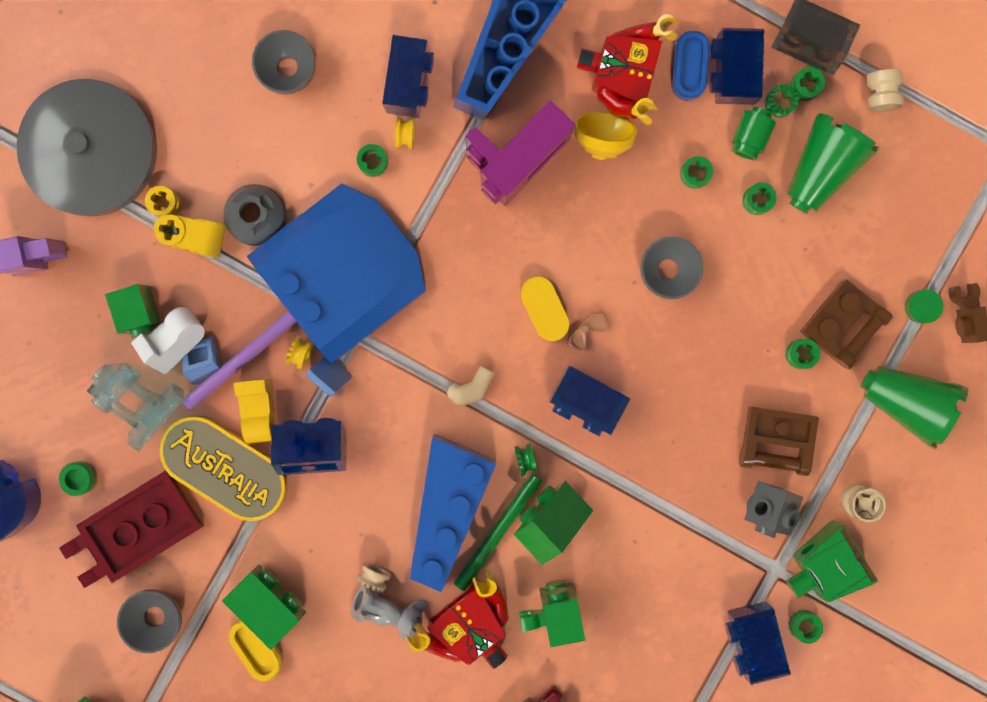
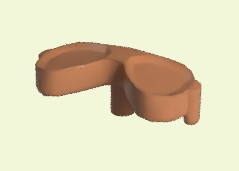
(595, 322)

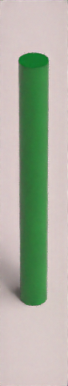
(498, 532)

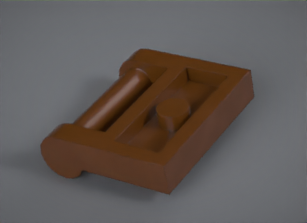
(837, 317)
(783, 430)

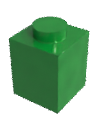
(133, 310)

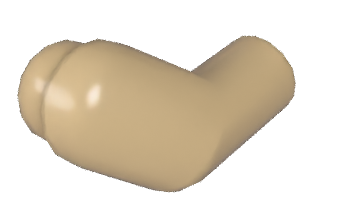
(471, 391)

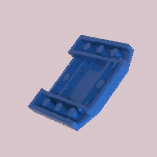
(341, 270)

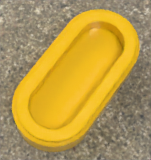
(544, 309)
(255, 655)

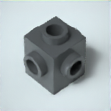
(773, 509)

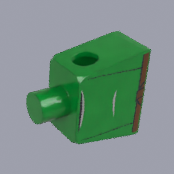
(830, 565)

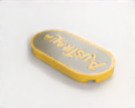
(222, 468)

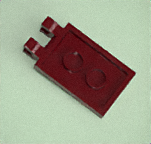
(134, 529)

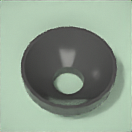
(276, 48)
(271, 218)
(685, 257)
(138, 631)

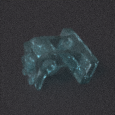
(113, 381)

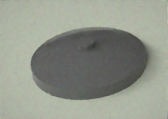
(86, 147)

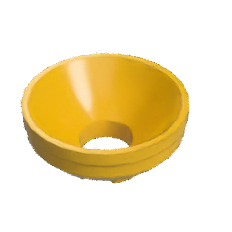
(604, 134)

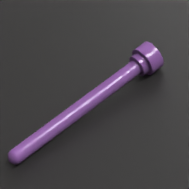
(239, 361)

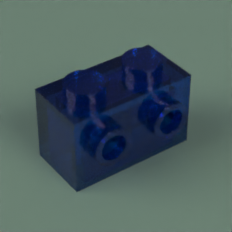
(406, 76)
(588, 400)

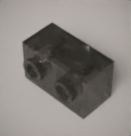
(816, 31)

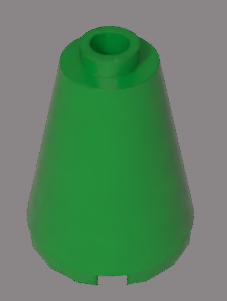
(828, 162)
(916, 402)

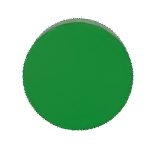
(924, 306)
(77, 478)

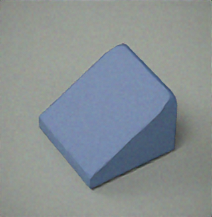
(201, 361)
(329, 376)

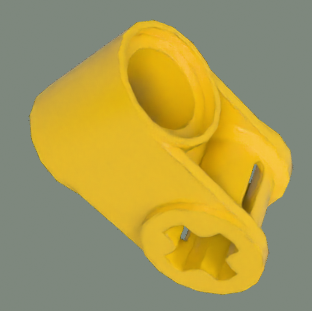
(194, 235)

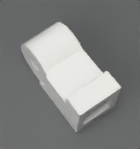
(170, 340)

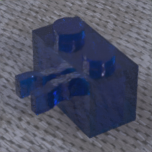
(308, 447)

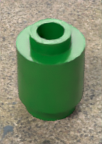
(753, 133)

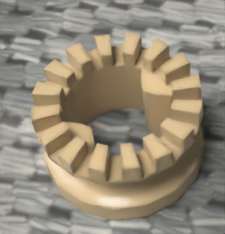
(373, 576)

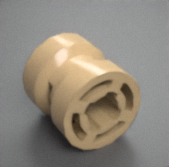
(884, 90)
(869, 507)

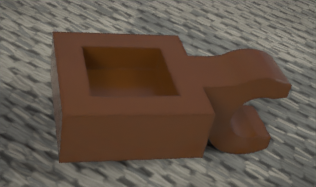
(971, 318)

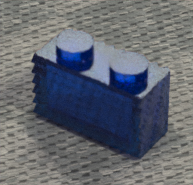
(738, 66)
(758, 643)

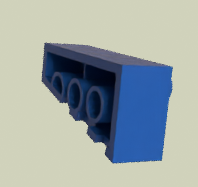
(501, 49)
(449, 502)

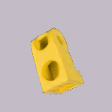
(256, 409)

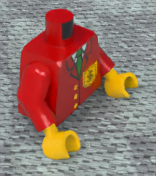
(627, 67)
(467, 626)

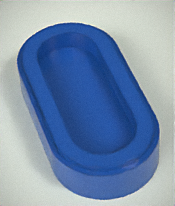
(690, 65)

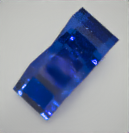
(18, 501)

